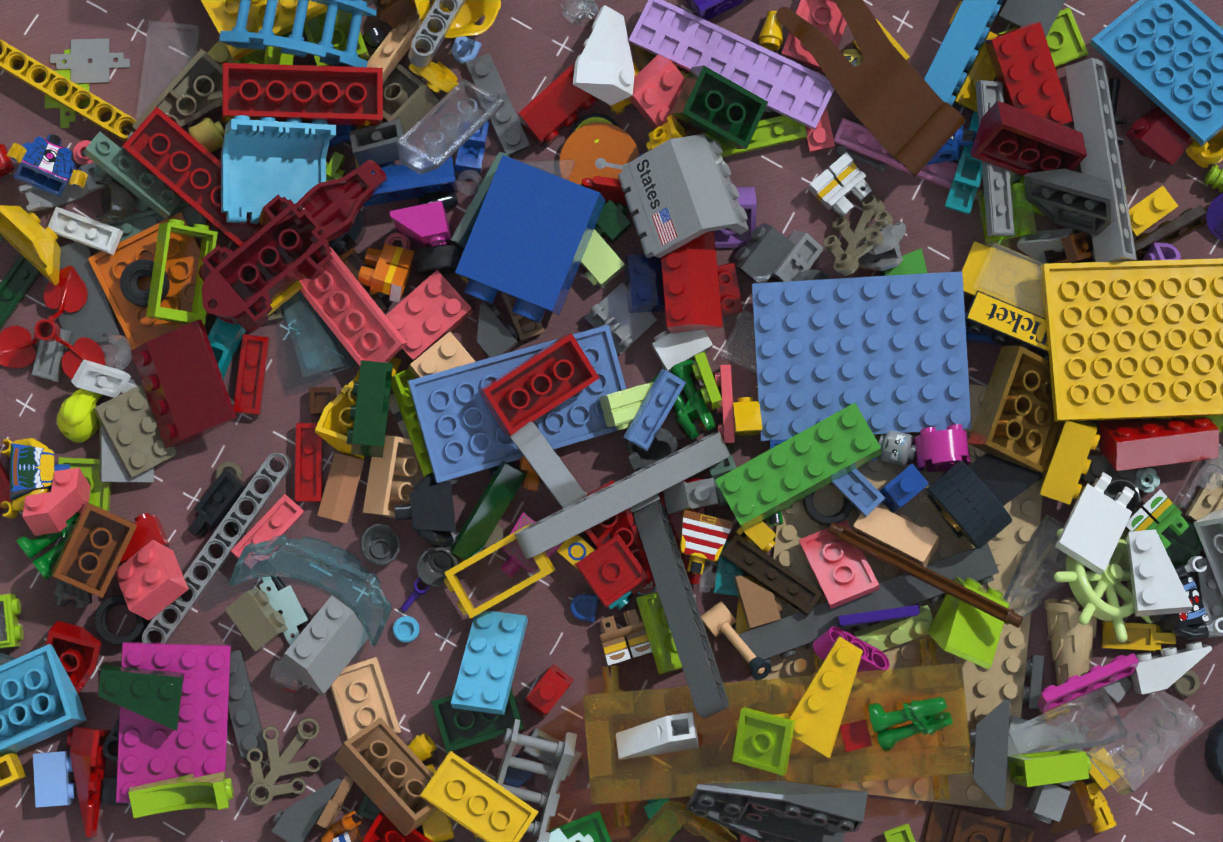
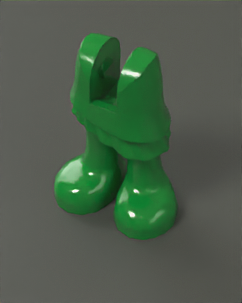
(695, 407)
(34, 546)
(923, 714)

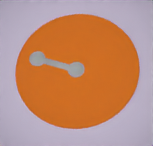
(600, 158)

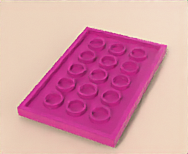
(198, 747)

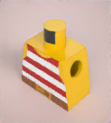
(702, 538)

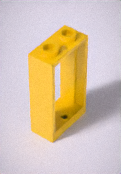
(464, 602)

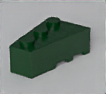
(371, 409)
(144, 691)

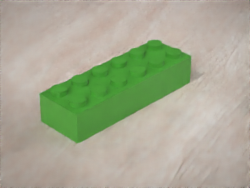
(799, 466)

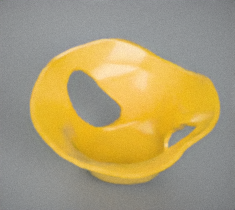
(467, 17)

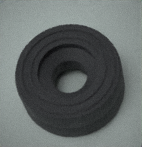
(440, 258)
(130, 278)

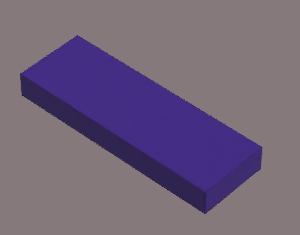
(879, 615)

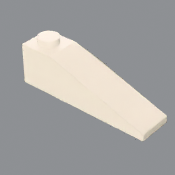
(606, 62)

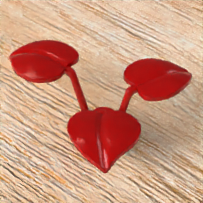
(67, 295)

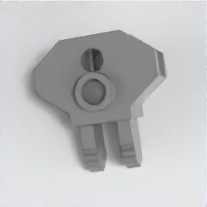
(886, 254)

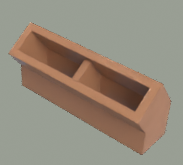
(340, 488)

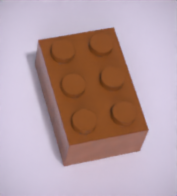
(93, 549)

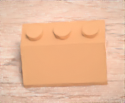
(391, 477)

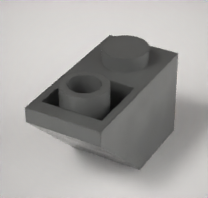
(492, 334)

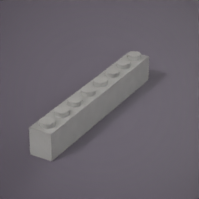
(1094, 117)

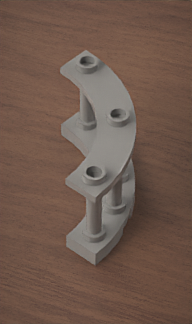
(555, 772)

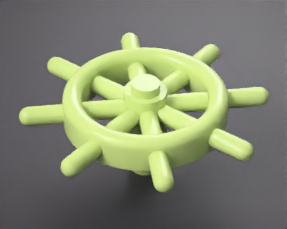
(1089, 588)

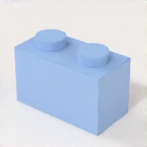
(53, 779)

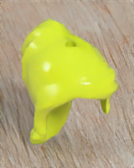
(76, 416)

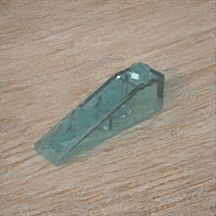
(314, 342)

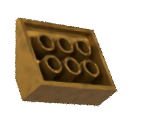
(1018, 411)

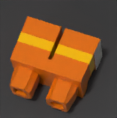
(391, 271)

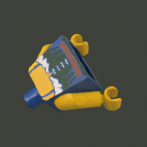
(30, 472)

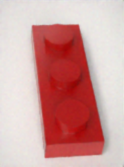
(251, 374)
(308, 463)

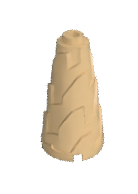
(1069, 639)

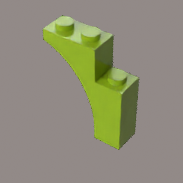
(181, 793)

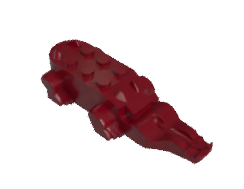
(286, 248)

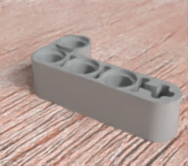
(547, 465)

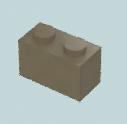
(256, 618)

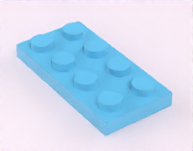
(489, 662)

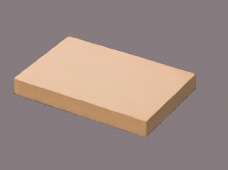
(363, 697)

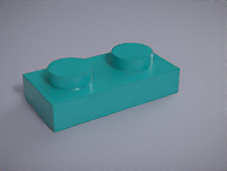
(724, 579)

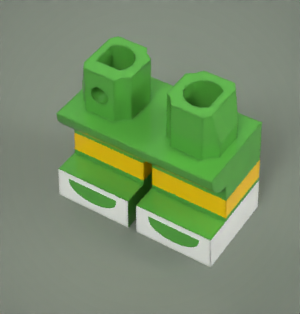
(1164, 512)

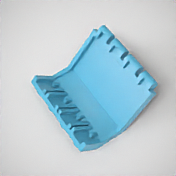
(270, 160)

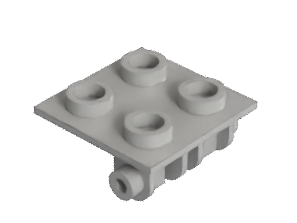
(624, 326)

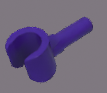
(414, 595)

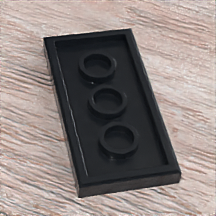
(1001, 477)

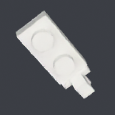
(102, 379)

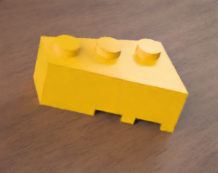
(1070, 461)

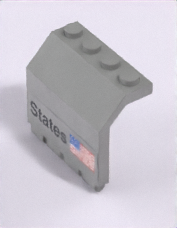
(681, 194)

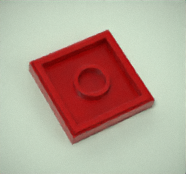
(611, 570)

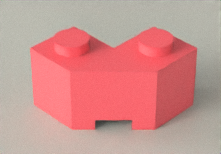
(49, 511)

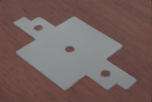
(93, 49)

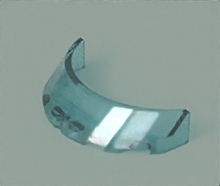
(322, 566)

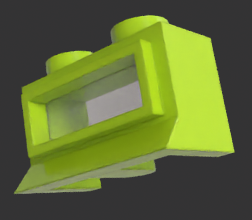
(10, 631)

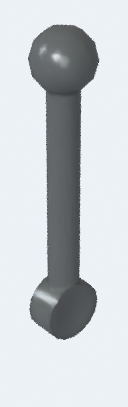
(881, 167)

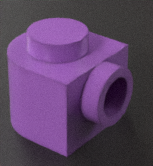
(1162, 251)

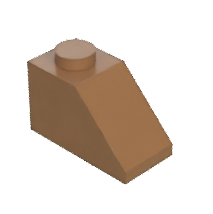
(757, 603)

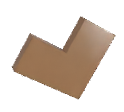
(335, 804)

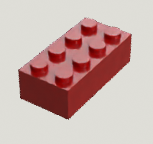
(1028, 73)
(538, 384)

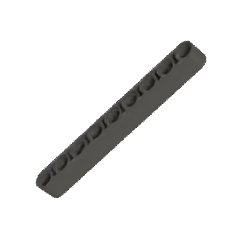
(681, 610)

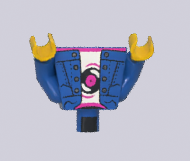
(46, 165)

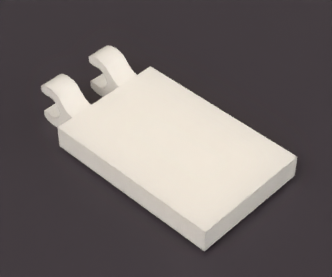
(1095, 525)

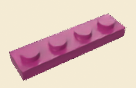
(1094, 679)

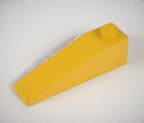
(336, 416)

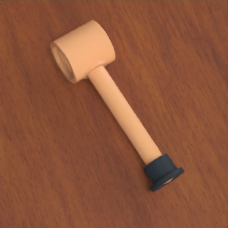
(719, 621)

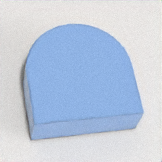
(465, 49)

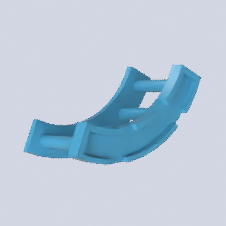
(295, 44)

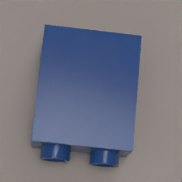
(529, 239)

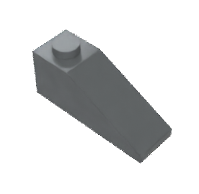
(300, 818)

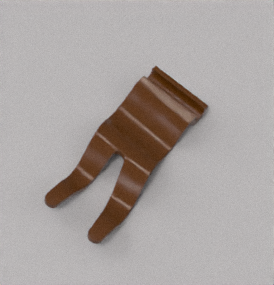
(883, 89)

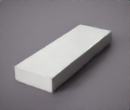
(85, 230)

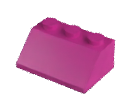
(424, 224)

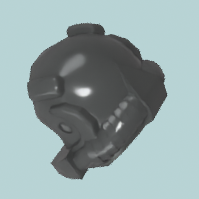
(662, 446)

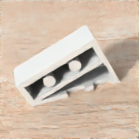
(1153, 577)

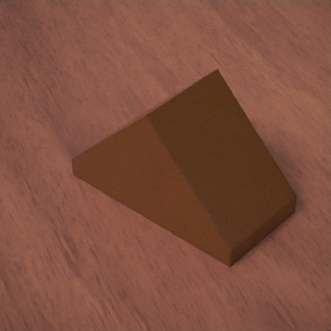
(1078, 809)

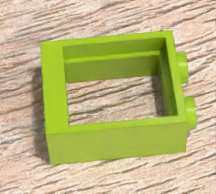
(1048, 767)

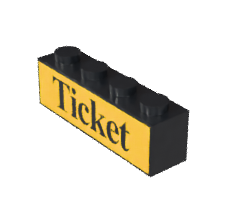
(1007, 324)

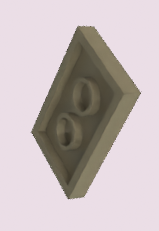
(133, 431)

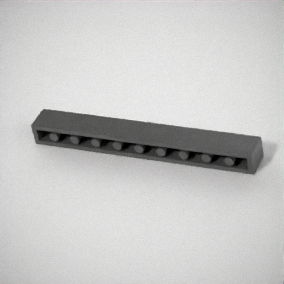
(901, 591)

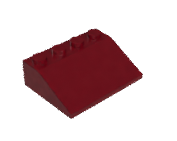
(183, 384)

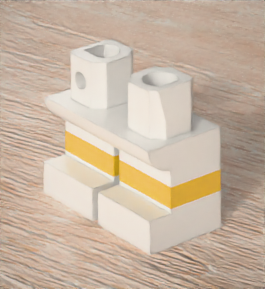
(837, 183)

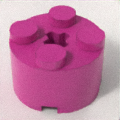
(941, 448)

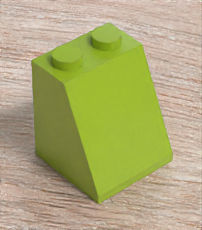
(967, 630)

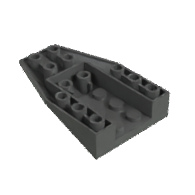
(781, 810)

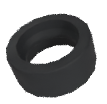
(823, 519)
(101, 627)

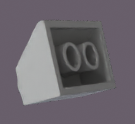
(325, 646)

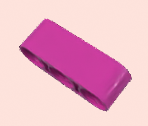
(871, 657)

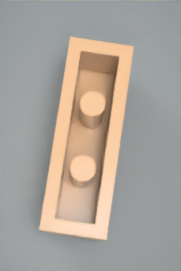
(898, 534)

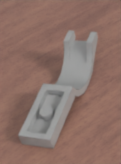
(40, 199)

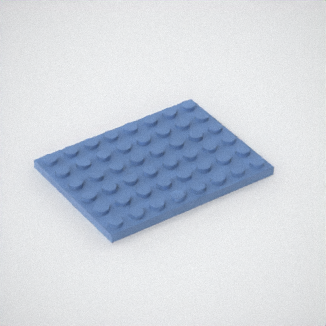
(863, 341)

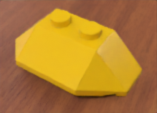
(31, 240)

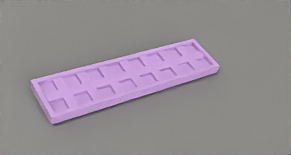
(697, 42)

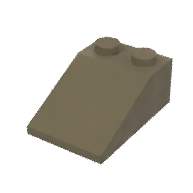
(406, 98)

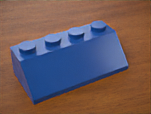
(407, 184)

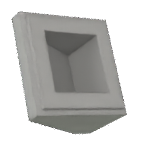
(1118, 689)

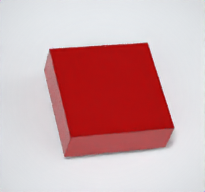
(855, 736)

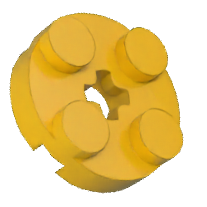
(437, 76)

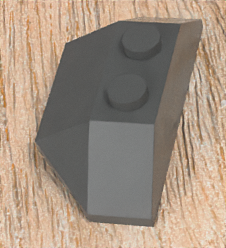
(1072, 199)
(991, 752)

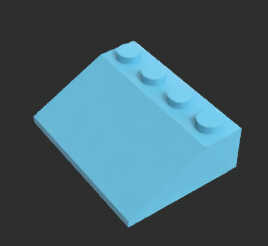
(36, 700)

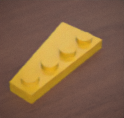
(825, 699)

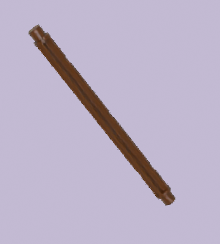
(925, 575)

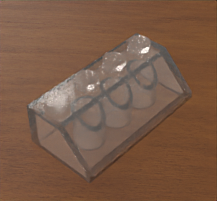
(446, 127)
(1155, 734)

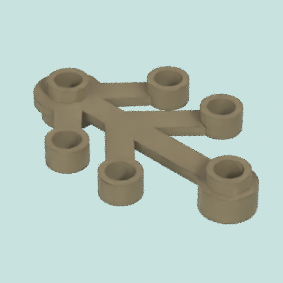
(847, 261)
(280, 764)

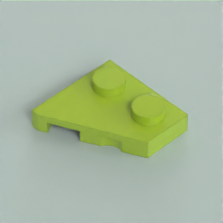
(703, 372)

